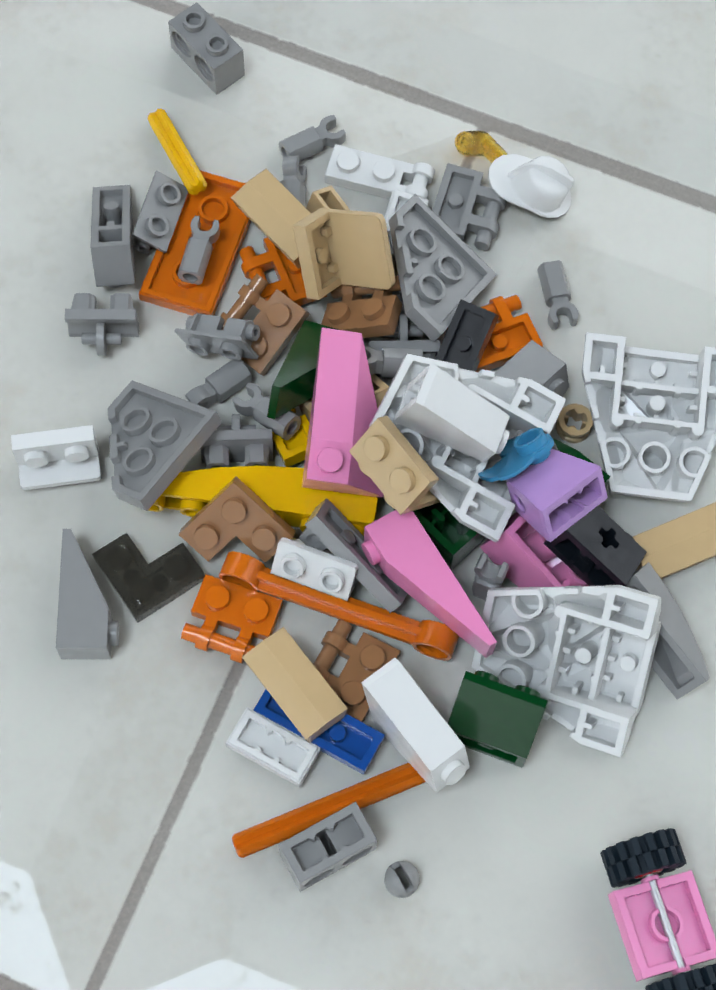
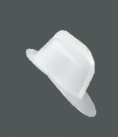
(533, 184)

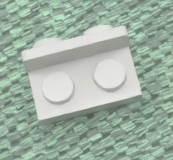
(57, 457)
(314, 568)

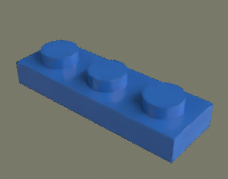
(345, 741)

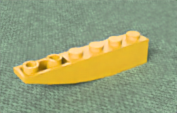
(275, 485)

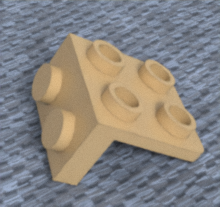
(343, 249)
(395, 467)

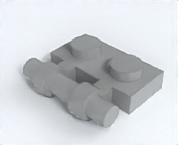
(456, 202)

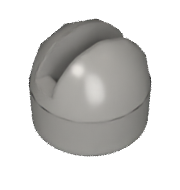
(394, 884)

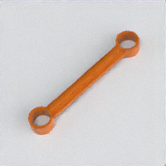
(426, 637)

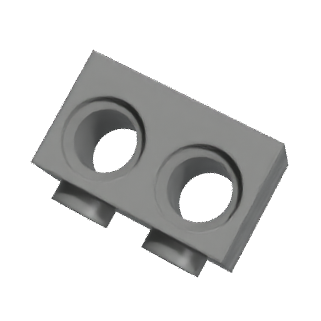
(206, 48)
(327, 846)

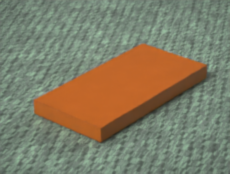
(162, 282)

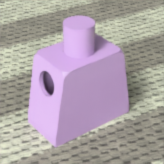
(557, 493)

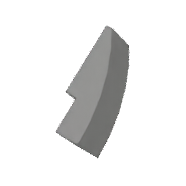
(676, 653)

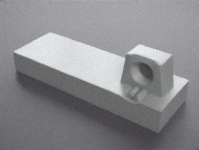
(333, 531)

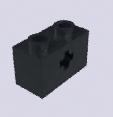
(598, 550)

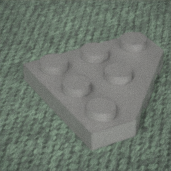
(433, 267)
(153, 441)

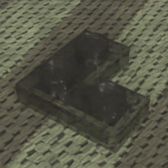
(143, 585)

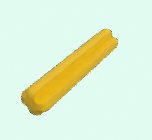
(177, 152)

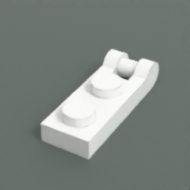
(376, 173)

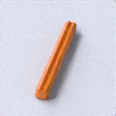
(299, 819)

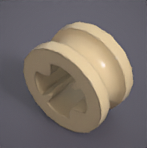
(571, 434)

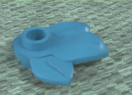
(518, 454)

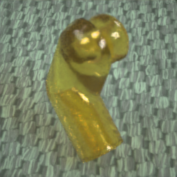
(478, 144)

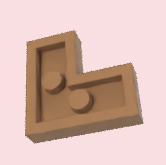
(239, 514)

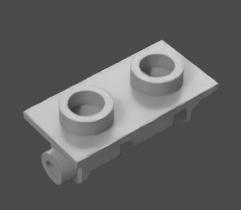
(159, 214)
(206, 336)

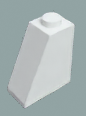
(452, 414)
(415, 726)

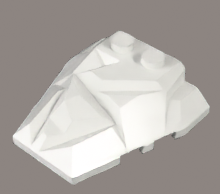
(651, 416)
(471, 500)
(580, 651)

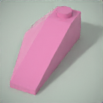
(339, 415)
(528, 558)
(416, 566)

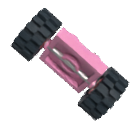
(661, 917)

